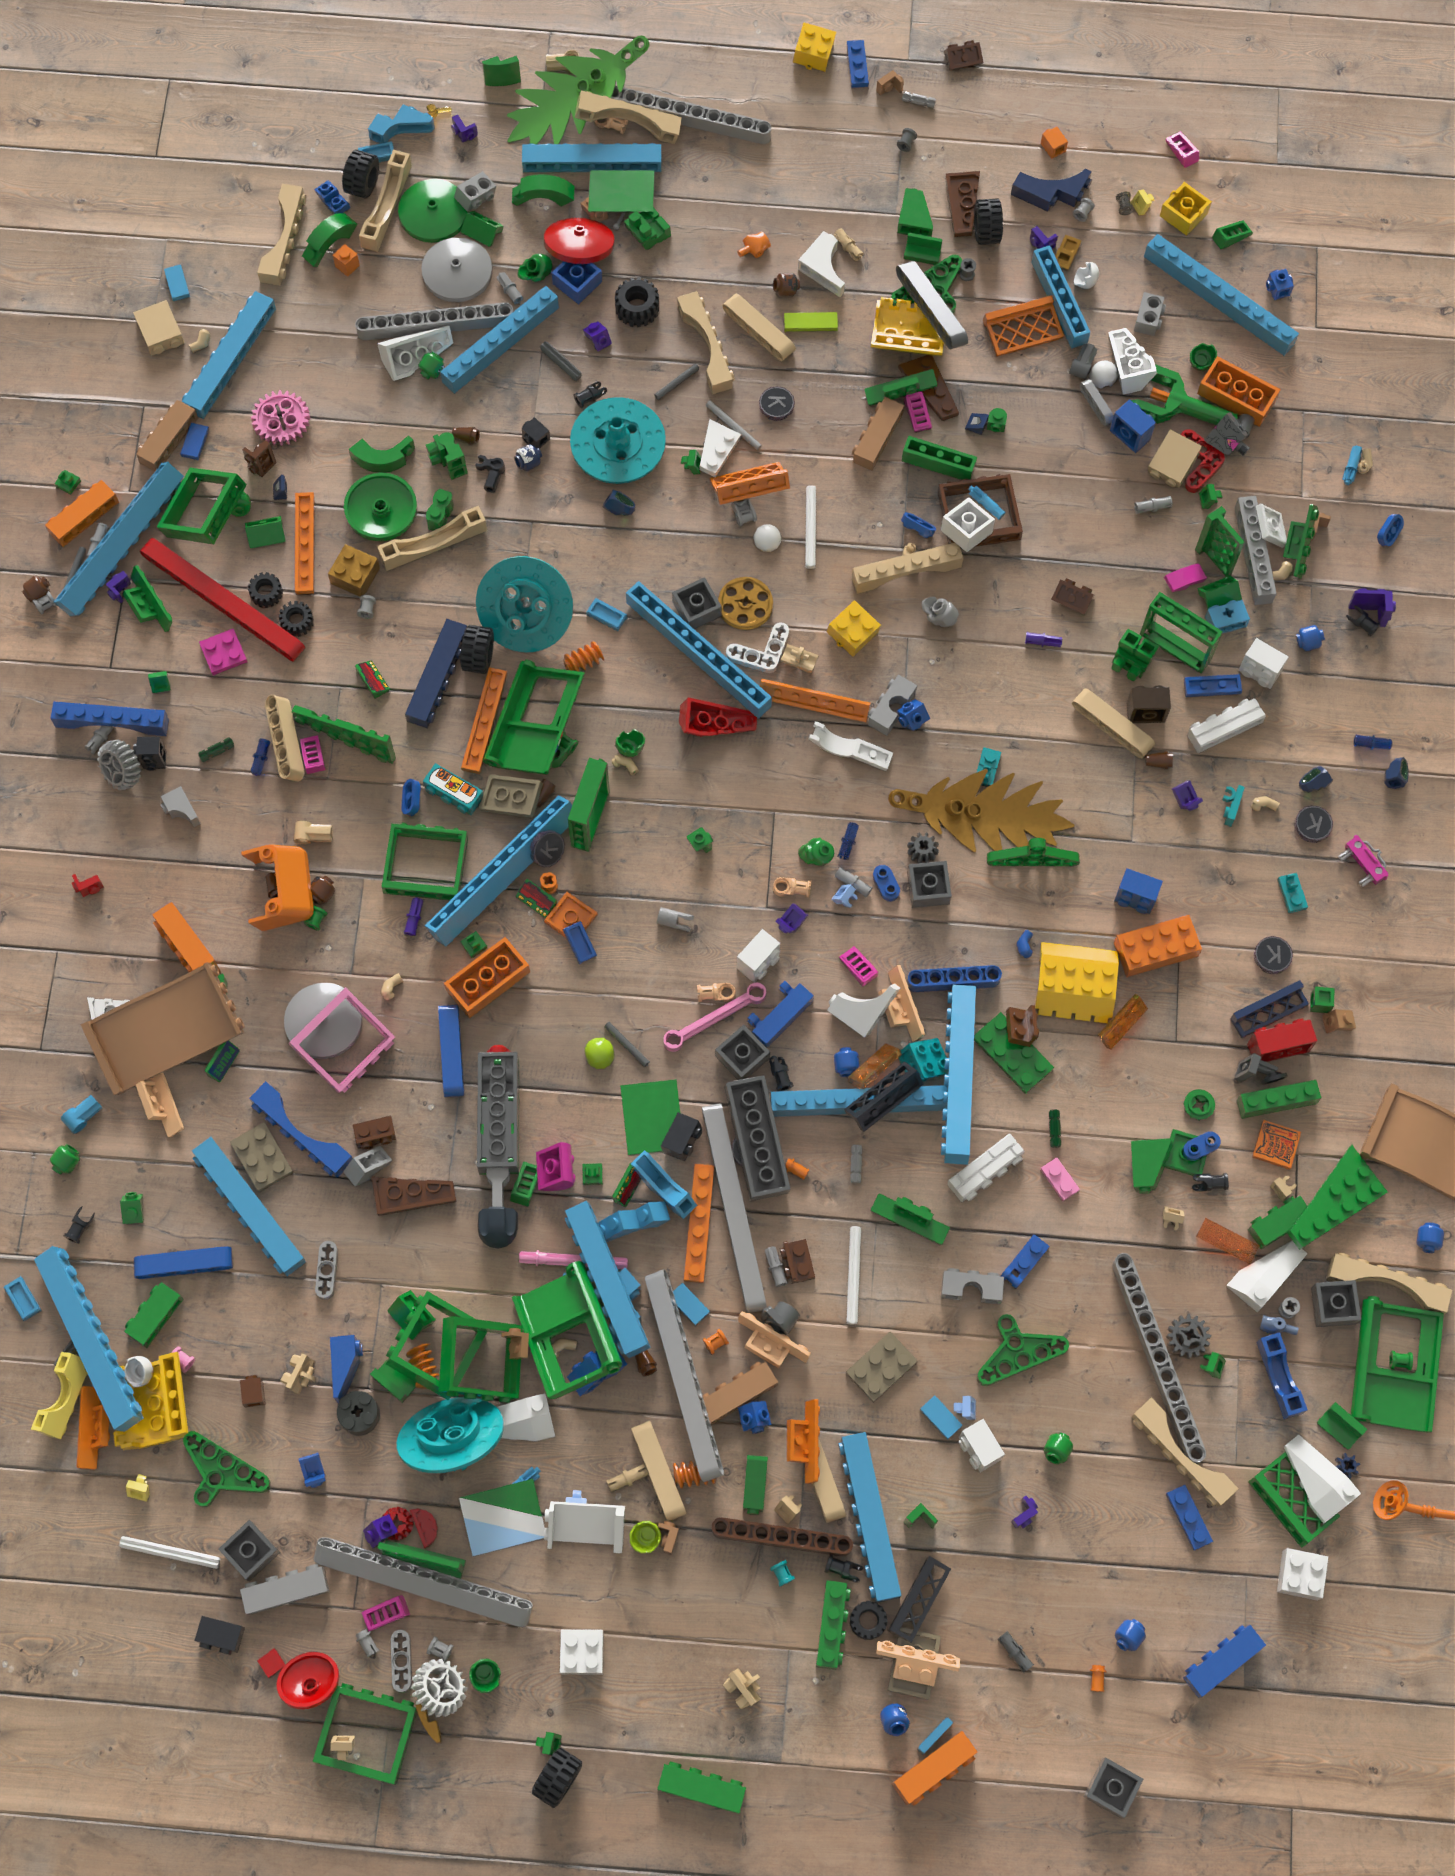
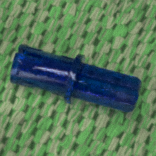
(1372, 742)
(260, 757)
(848, 840)

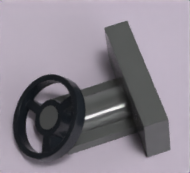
(1252, 1064)

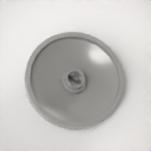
(456, 269)
(334, 1033)

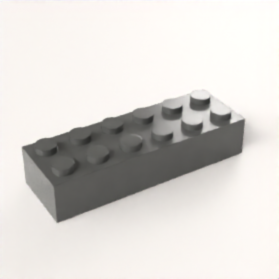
(757, 1138)

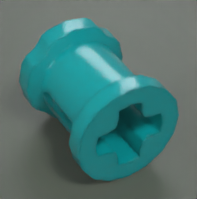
(782, 1573)

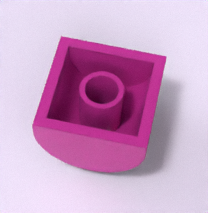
(555, 1167)

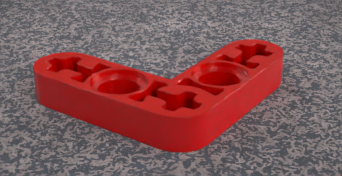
(1206, 458)

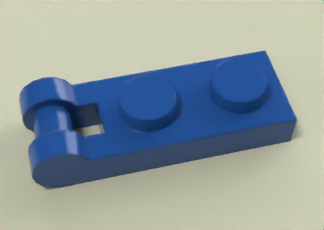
(1025, 1260)

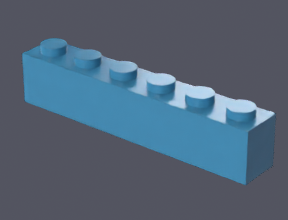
(1065, 305)

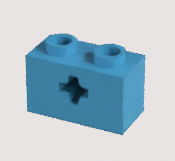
(1228, 616)

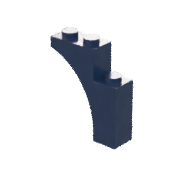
(1046, 192)

